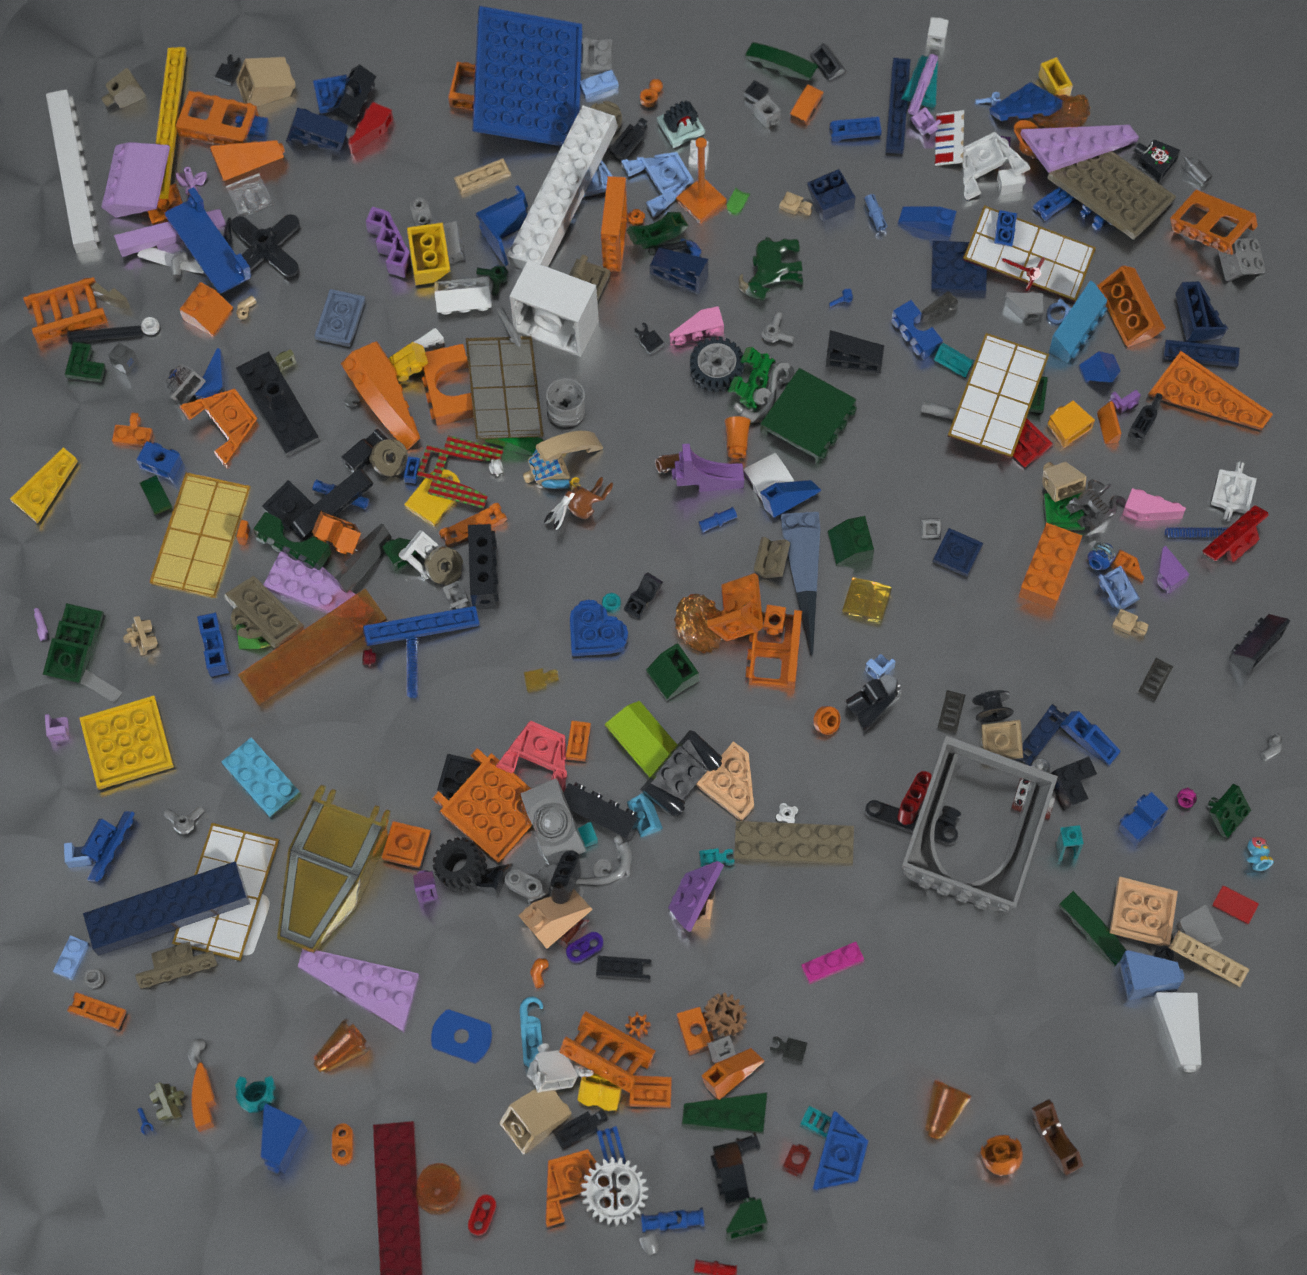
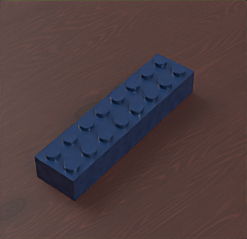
(166, 908)

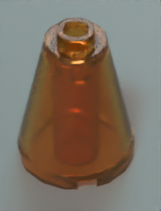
(341, 1047)
(944, 1108)

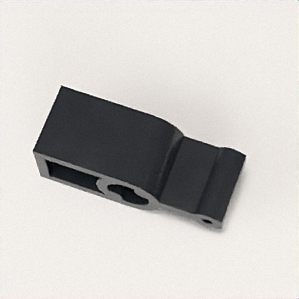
(1145, 422)
(359, 454)

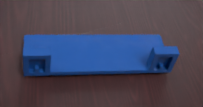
(207, 244)

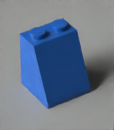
(280, 1138)

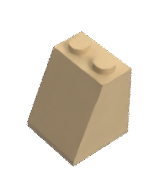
(265, 80)
(534, 1118)

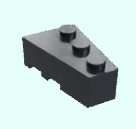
(853, 353)

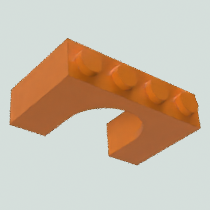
(446, 408)

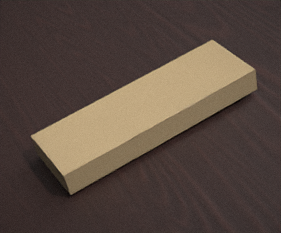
(482, 176)

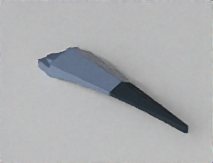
(803, 555)

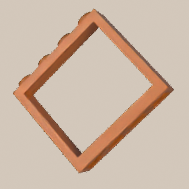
(614, 223)

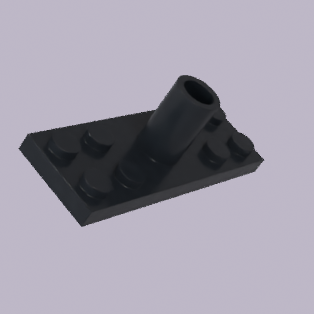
(277, 404)

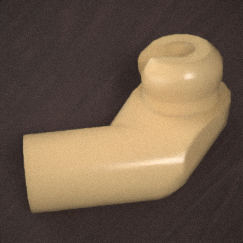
(243, 307)

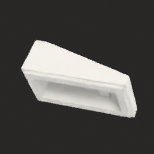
(431, 340)

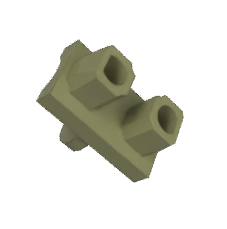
(170, 1101)

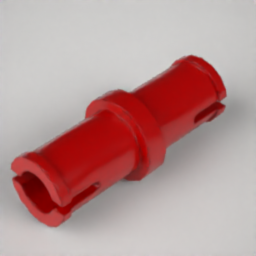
(714, 1268)

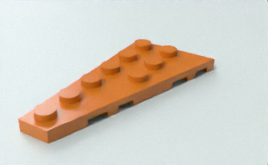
(1199, 389)

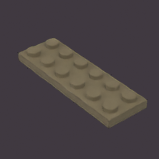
(794, 843)

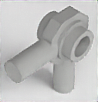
(773, 333)
(184, 823)

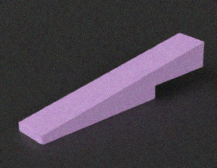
(156, 235)

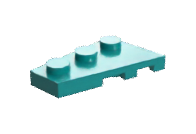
(930, 95)

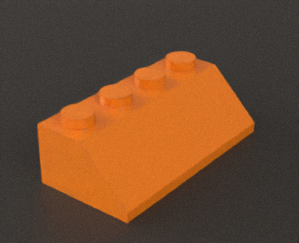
(1131, 306)

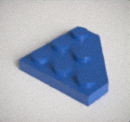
(1026, 102)

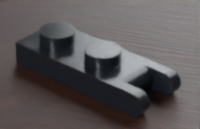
(622, 968)

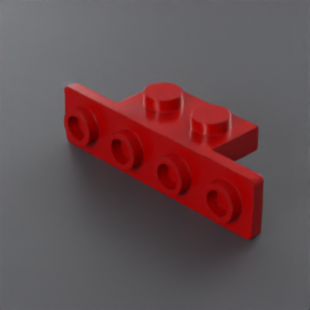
(1238, 536)

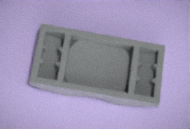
(552, 821)

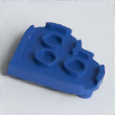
(595, 631)

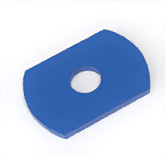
(474, 1048)

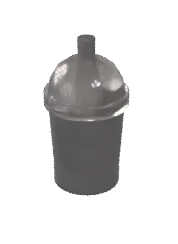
(1197, 170)

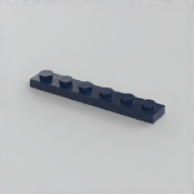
(897, 106)

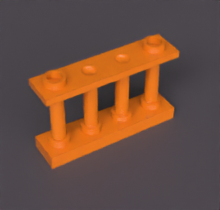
(61, 326)
(614, 1039)

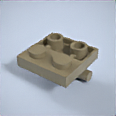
(590, 273)

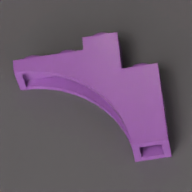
(705, 473)

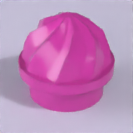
(1186, 797)

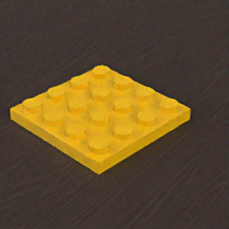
(126, 742)

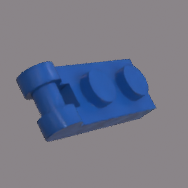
(855, 128)
(1055, 200)

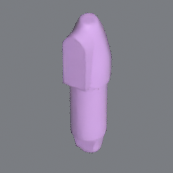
(42, 628)

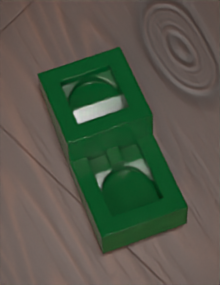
(155, 494)

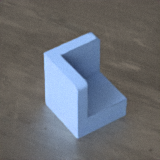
(879, 666)
(74, 858)

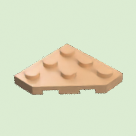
(731, 783)

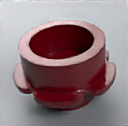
(368, 657)

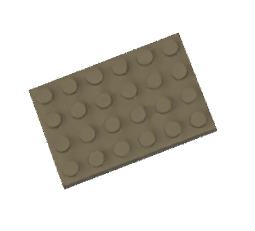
(1115, 191)

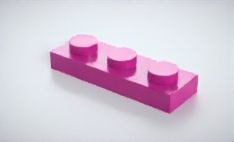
(832, 962)

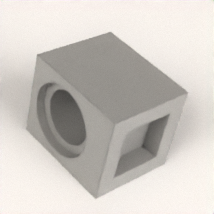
(763, 106)

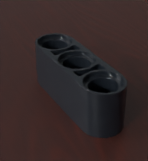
(565, 877)

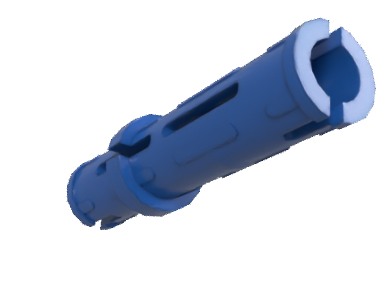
(324, 488)

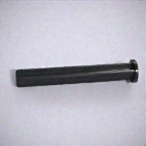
(102, 334)

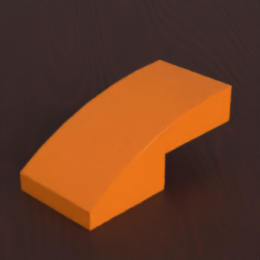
(806, 103)

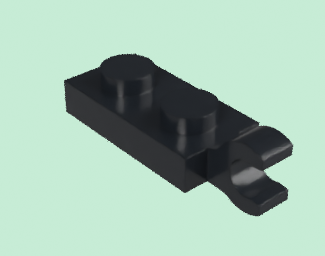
(628, 140)
(579, 1128)

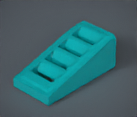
(812, 1128)

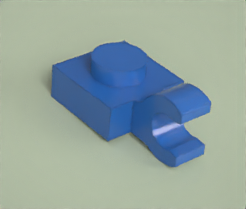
(258, 125)

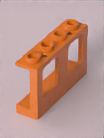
(212, 129)
(1215, 210)
(785, 651)

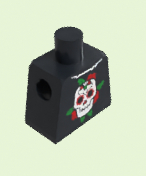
(1156, 159)

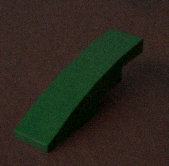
(783, 61)
(1093, 928)

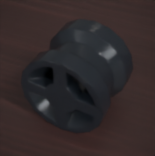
(949, 816)

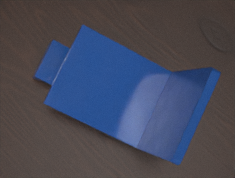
(502, 220)

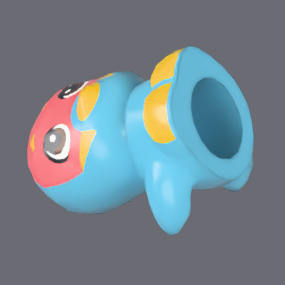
(1259, 850)

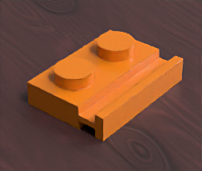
(651, 1092)

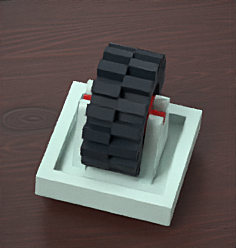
(681, 123)

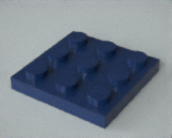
(952, 272)

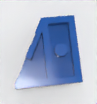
(328, 91)

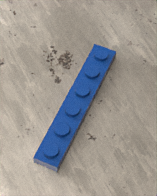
(421, 626)

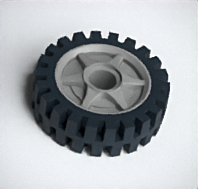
(713, 352)

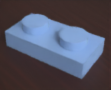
(598, 84)
(71, 957)

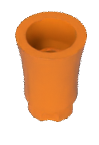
(737, 436)

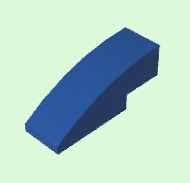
(1090, 737)

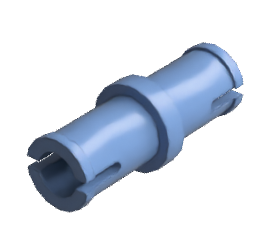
(875, 212)

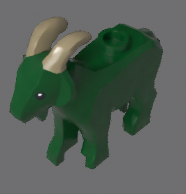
(771, 268)

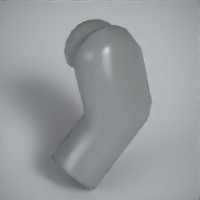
(176, 261)

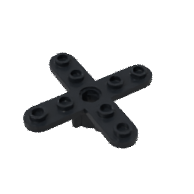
(266, 243)

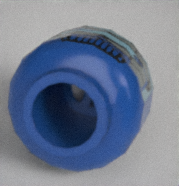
(1101, 556)

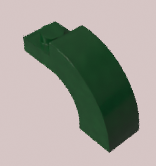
(659, 232)

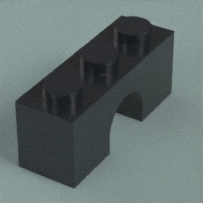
(361, 83)

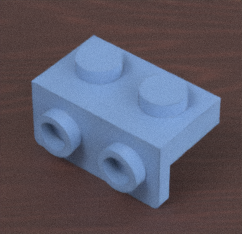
(1119, 588)

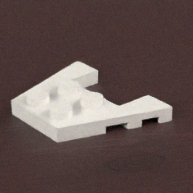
(986, 156)

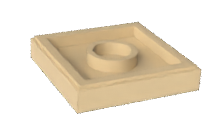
(1003, 738)

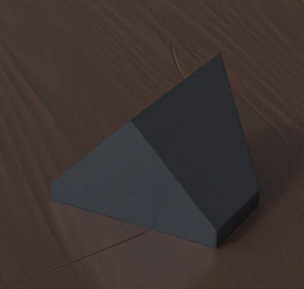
(493, 880)

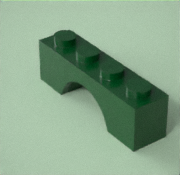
(311, 552)

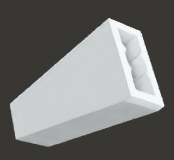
(1181, 1026)

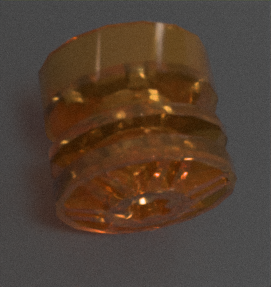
(438, 1177)

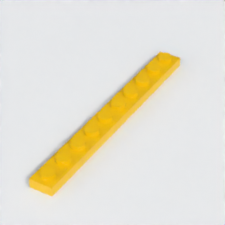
(170, 109)

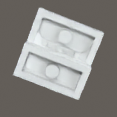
(766, 473)

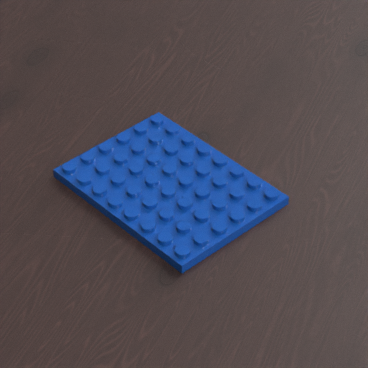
(526, 76)

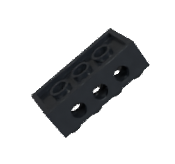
(483, 566)

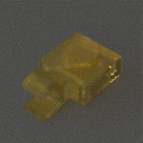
(537, 679)

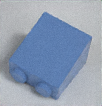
(1149, 974)

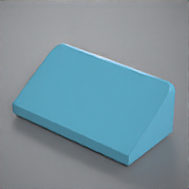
(646, 812)

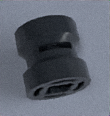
(1164, 952)

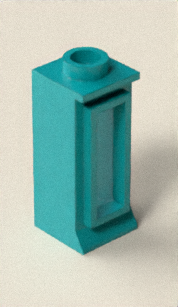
(1069, 837)

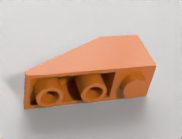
(730, 1072)

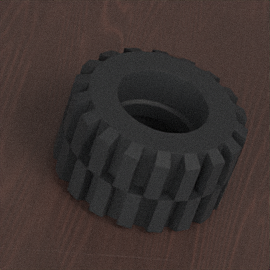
(450, 855)

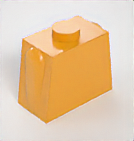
(1070, 423)

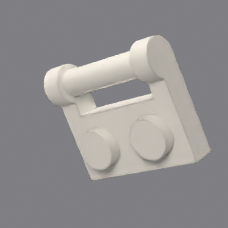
(423, 546)

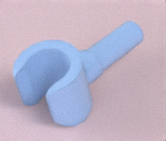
(992, 100)

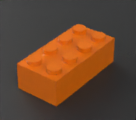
(1050, 566)

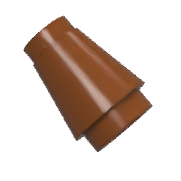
(666, 462)

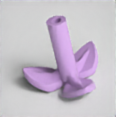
(188, 179)

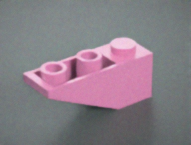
(701, 325)
(1147, 507)

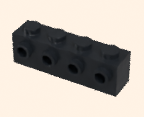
(601, 812)

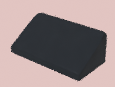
(827, 62)

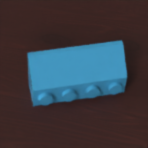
(1078, 323)

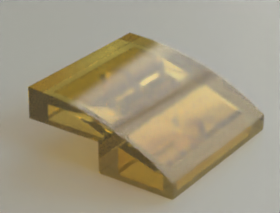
(867, 600)

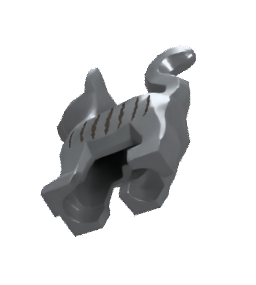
(1093, 506)

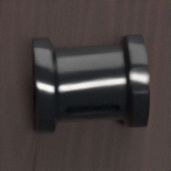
(748, 1144)

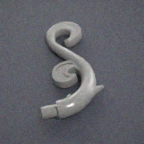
(770, 396)
(603, 864)

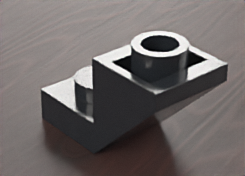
(644, 596)

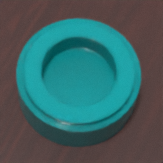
(611, 602)

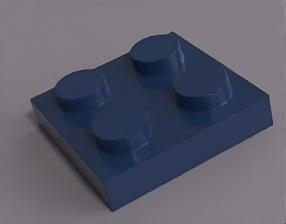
(958, 552)

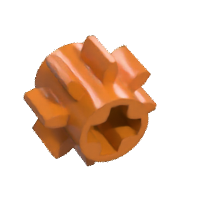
(632, 1025)

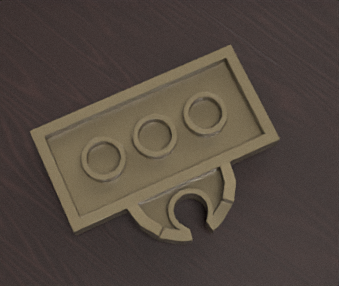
(261, 613)

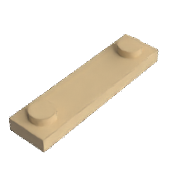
(1209, 958)

